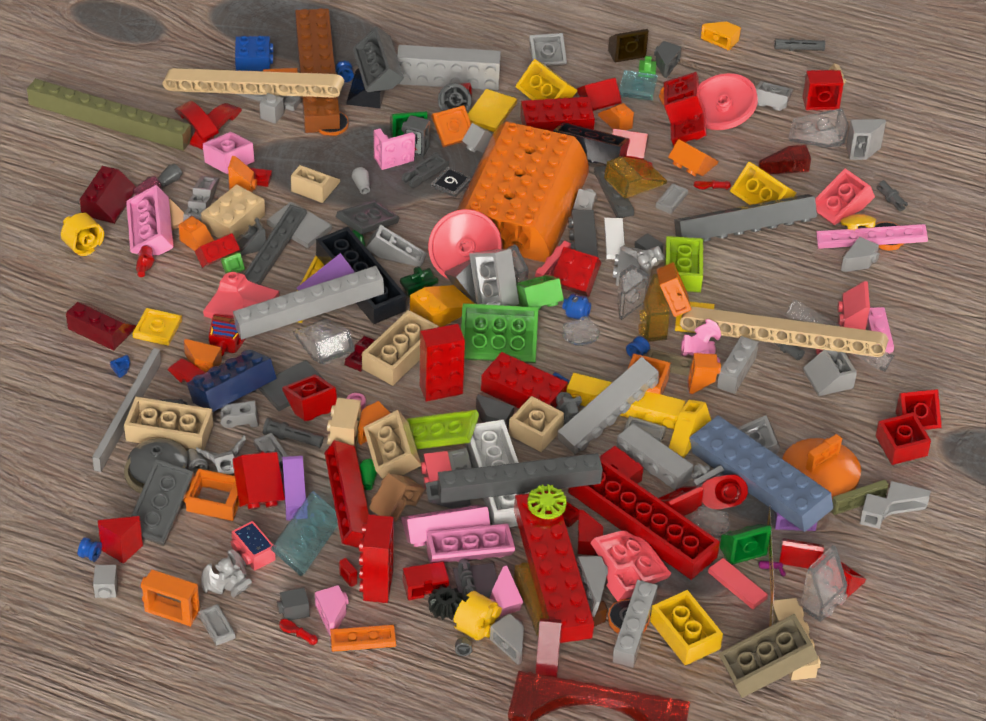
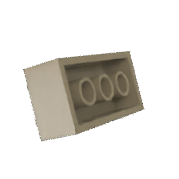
(768, 655)

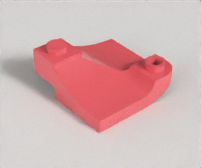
(237, 293)
(627, 561)

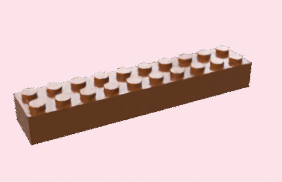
(316, 56)

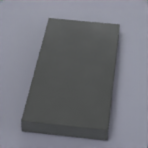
(161, 500)

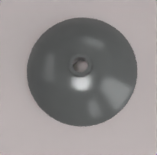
(157, 448)

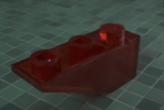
(788, 160)

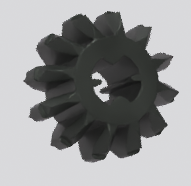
(444, 602)

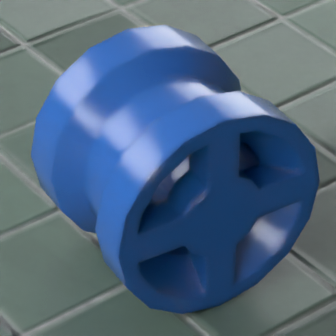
(340, 69)
(638, 346)
(89, 549)

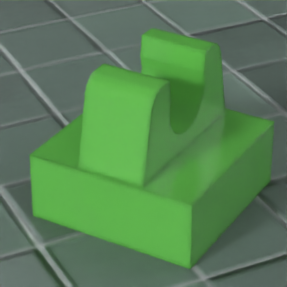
(647, 65)
(232, 263)

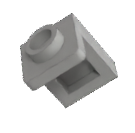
(585, 199)

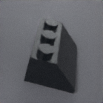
(360, 97)

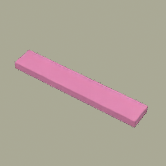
(878, 235)

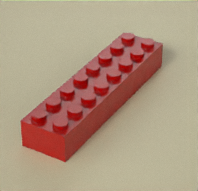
(647, 517)
(554, 571)

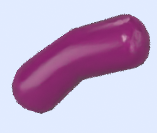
(776, 565)

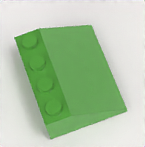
(499, 329)

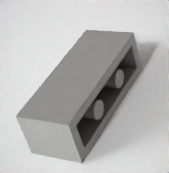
(737, 364)

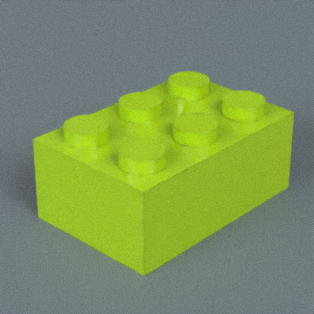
(688, 259)

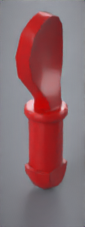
(714, 184)
(290, 627)

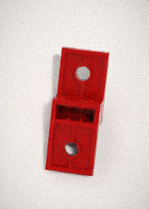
(685, 108)

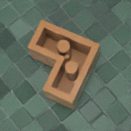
(395, 494)

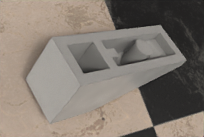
(394, 248)
(593, 576)

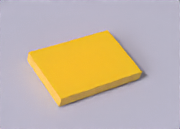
(491, 110)

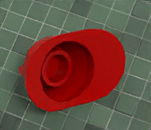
(724, 491)

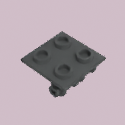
(474, 578)

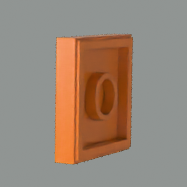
(451, 125)

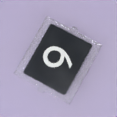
(451, 182)

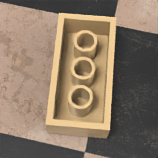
(396, 348)
(168, 420)

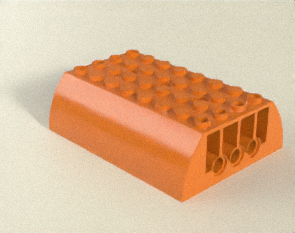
(542, 198)

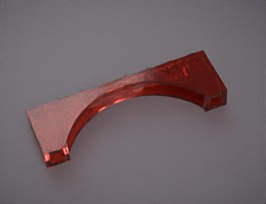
(541, 694)

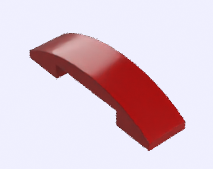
(219, 117)
(198, 119)

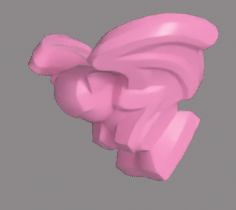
(700, 342)

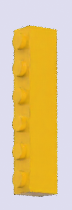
(651, 408)

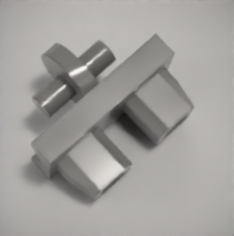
(701, 474)

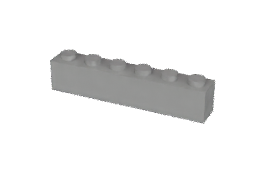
(608, 406)

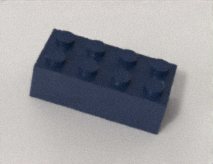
(231, 380)

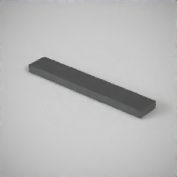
(275, 244)

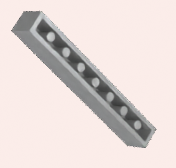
(308, 302)

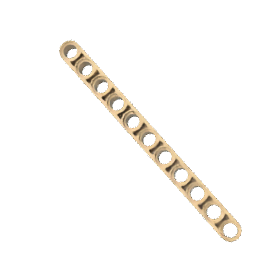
(253, 82)
(795, 332)

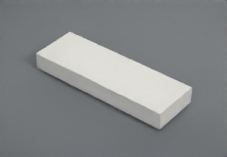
(613, 236)

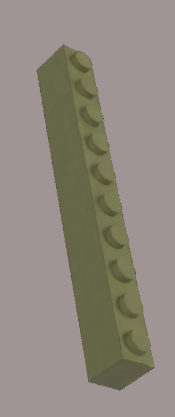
(109, 114)

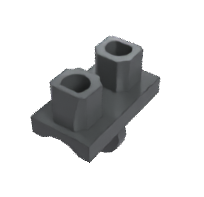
(568, 405)

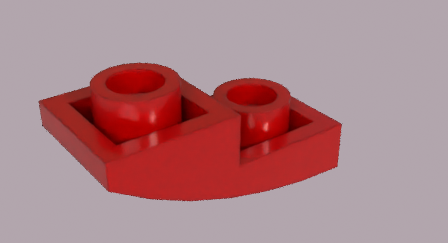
(184, 370)

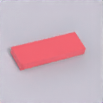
(738, 583)

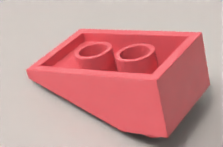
(843, 197)

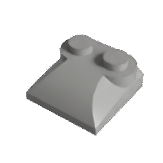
(548, 49)
(773, 95)
(762, 432)

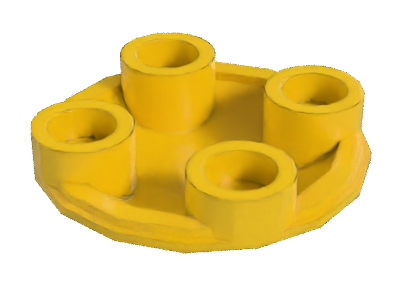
(853, 221)

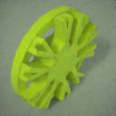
(547, 502)

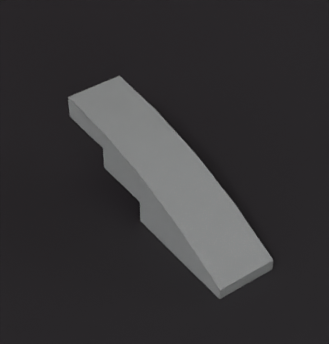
(202, 197)

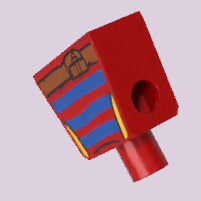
(224, 334)

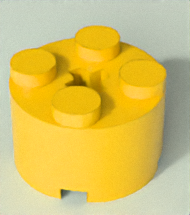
(81, 233)
(476, 615)

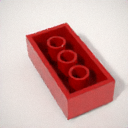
(550, 113)
(441, 362)
(518, 381)
(376, 558)

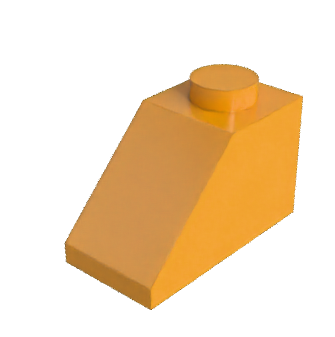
(721, 34)

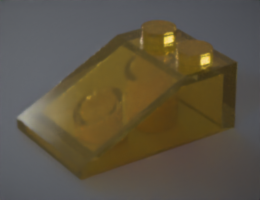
(632, 176)
(654, 314)

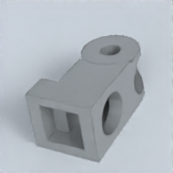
(239, 414)

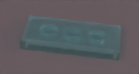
(306, 533)

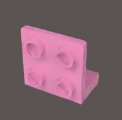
(394, 150)

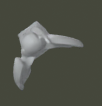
(646, 258)
(224, 460)
(230, 576)

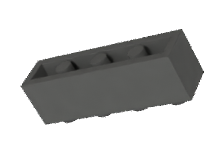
(583, 232)

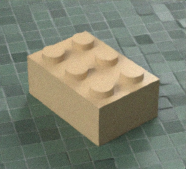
(233, 212)
(392, 445)

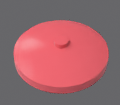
(727, 100)
(459, 235)

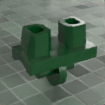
(418, 280)

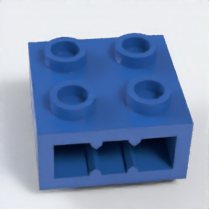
(253, 53)

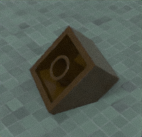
(628, 45)

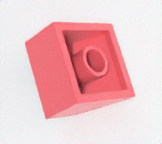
(855, 307)

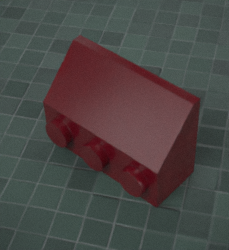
(107, 195)
(98, 325)

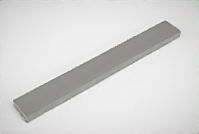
(117, 426)

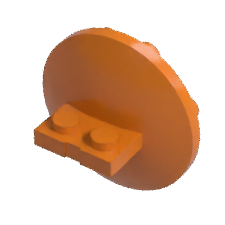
(826, 463)

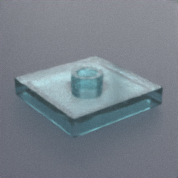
(638, 85)

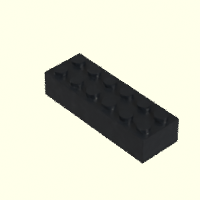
(359, 258)

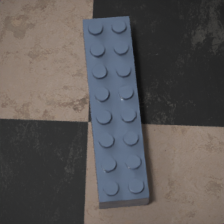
(765, 473)

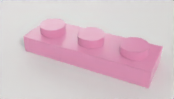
(878, 322)

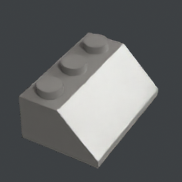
(494, 277)

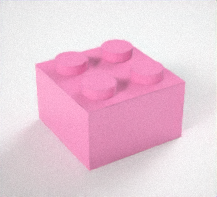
(221, 149)

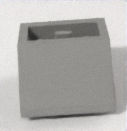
(864, 138)
(830, 372)

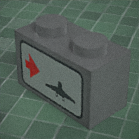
(421, 130)

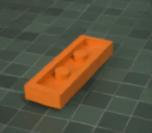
(362, 638)

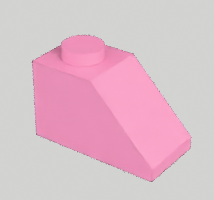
(506, 593)
(331, 606)

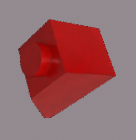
(587, 530)

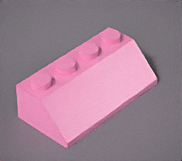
(150, 221)
(464, 517)
(469, 543)

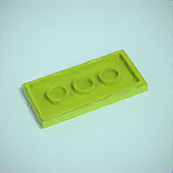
(443, 429)

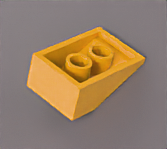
(438, 304)

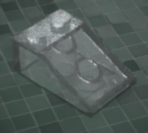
(820, 129)
(325, 341)
(824, 586)

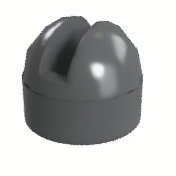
(463, 646)

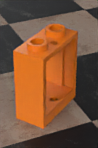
(673, 289)
(210, 508)
(172, 587)

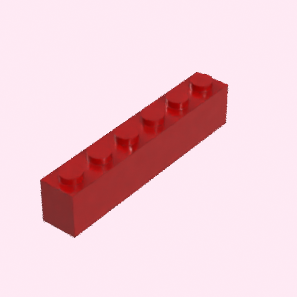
(347, 491)

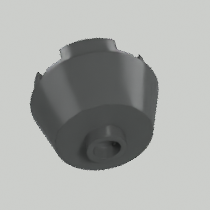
(453, 96)

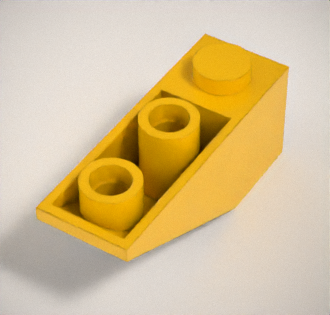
(690, 420)

